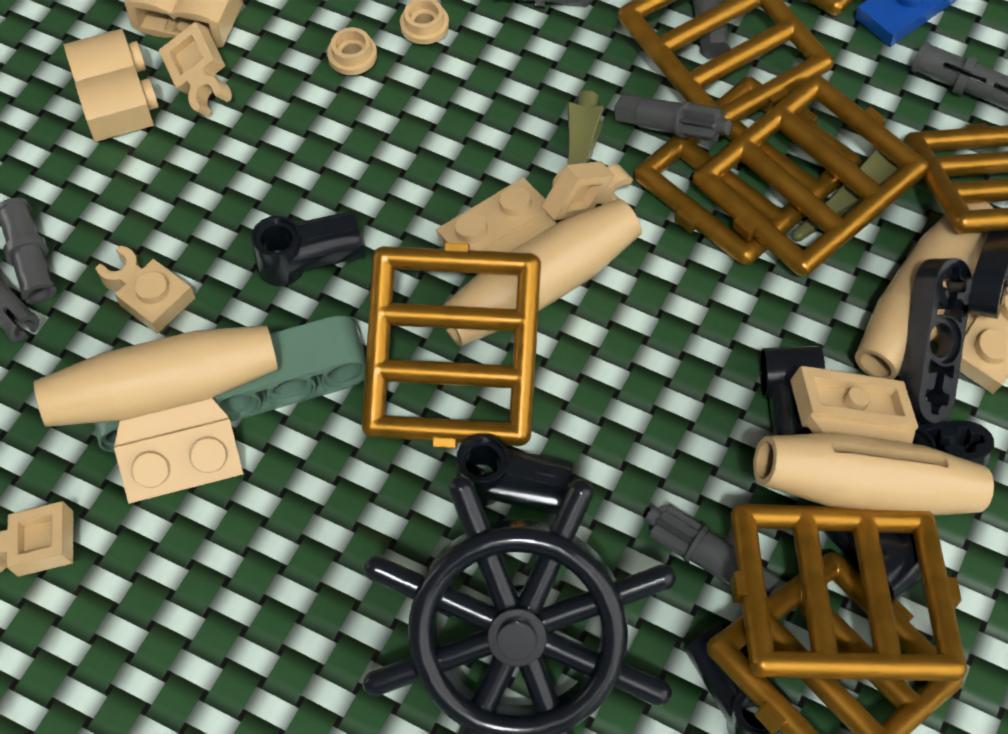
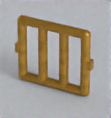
(691, 83)
(955, 195)
(693, 216)
(837, 230)
(384, 313)
(824, 660)
(778, 713)

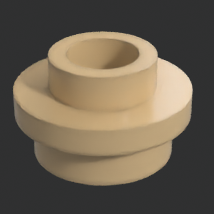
(424, 21)
(351, 51)

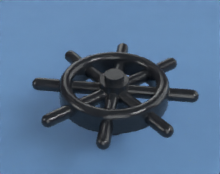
(518, 625)

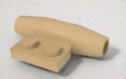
(516, 222)
(985, 338)
(164, 403)
(866, 451)

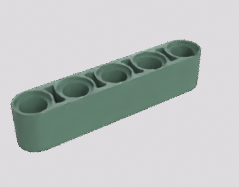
(310, 363)

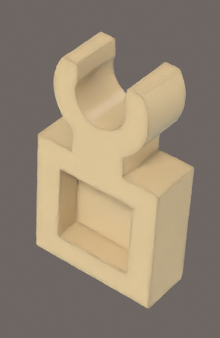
(192, 64)
(582, 187)
(149, 292)
(37, 539)

